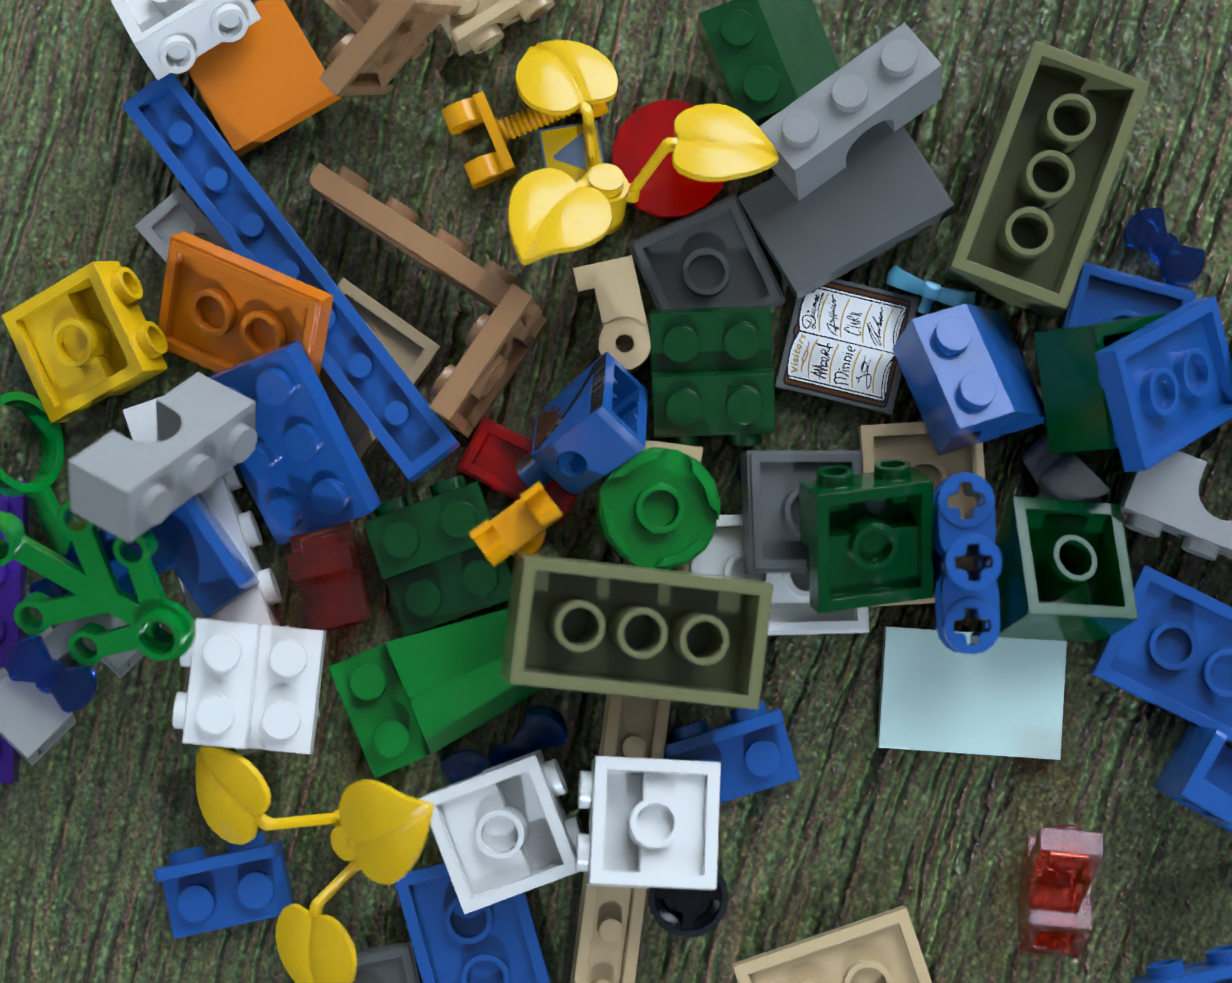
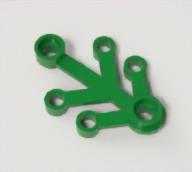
(98, 592)

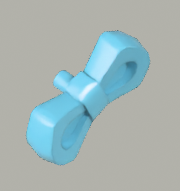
(928, 290)

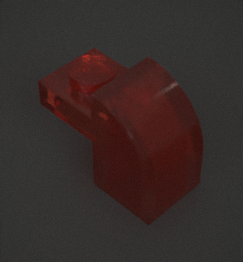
(331, 578)
(1057, 890)

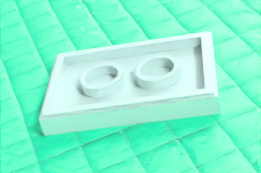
(971, 703)

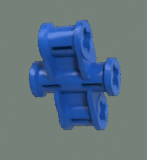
(962, 589)

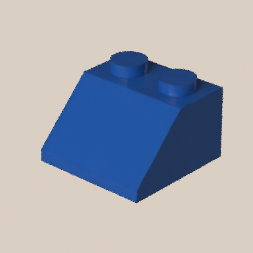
(967, 377)

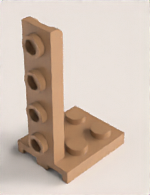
(384, 41)
(494, 341)

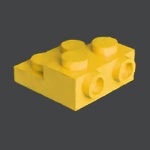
(86, 339)

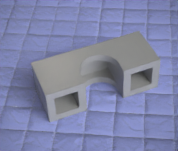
(884, 83)
(137, 484)
(1170, 502)
(33, 719)

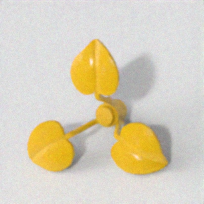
(560, 216)
(373, 831)

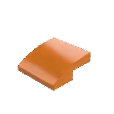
(262, 79)

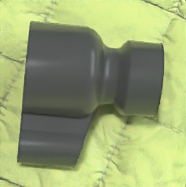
(1062, 474)

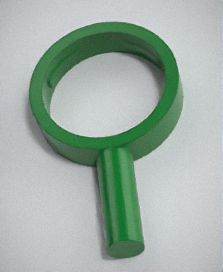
(52, 460)

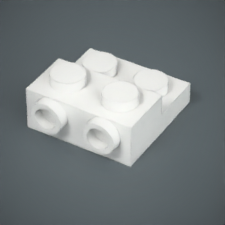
(178, 31)
(251, 686)
(649, 823)
(505, 830)

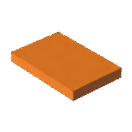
(232, 309)

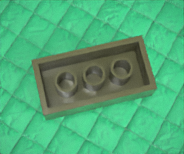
(1045, 180)
(636, 631)

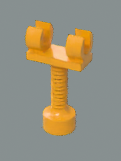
(494, 166)
(518, 527)

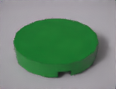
(643, 519)

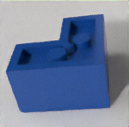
(199, 553)
(1201, 775)

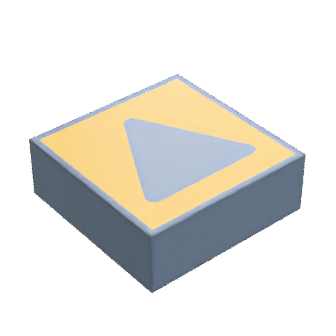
(565, 149)

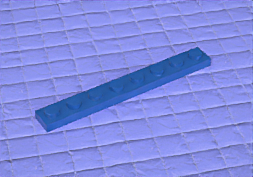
(261, 233)

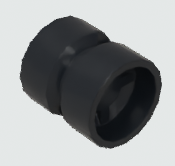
(689, 911)

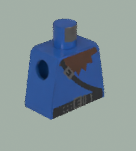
(588, 428)

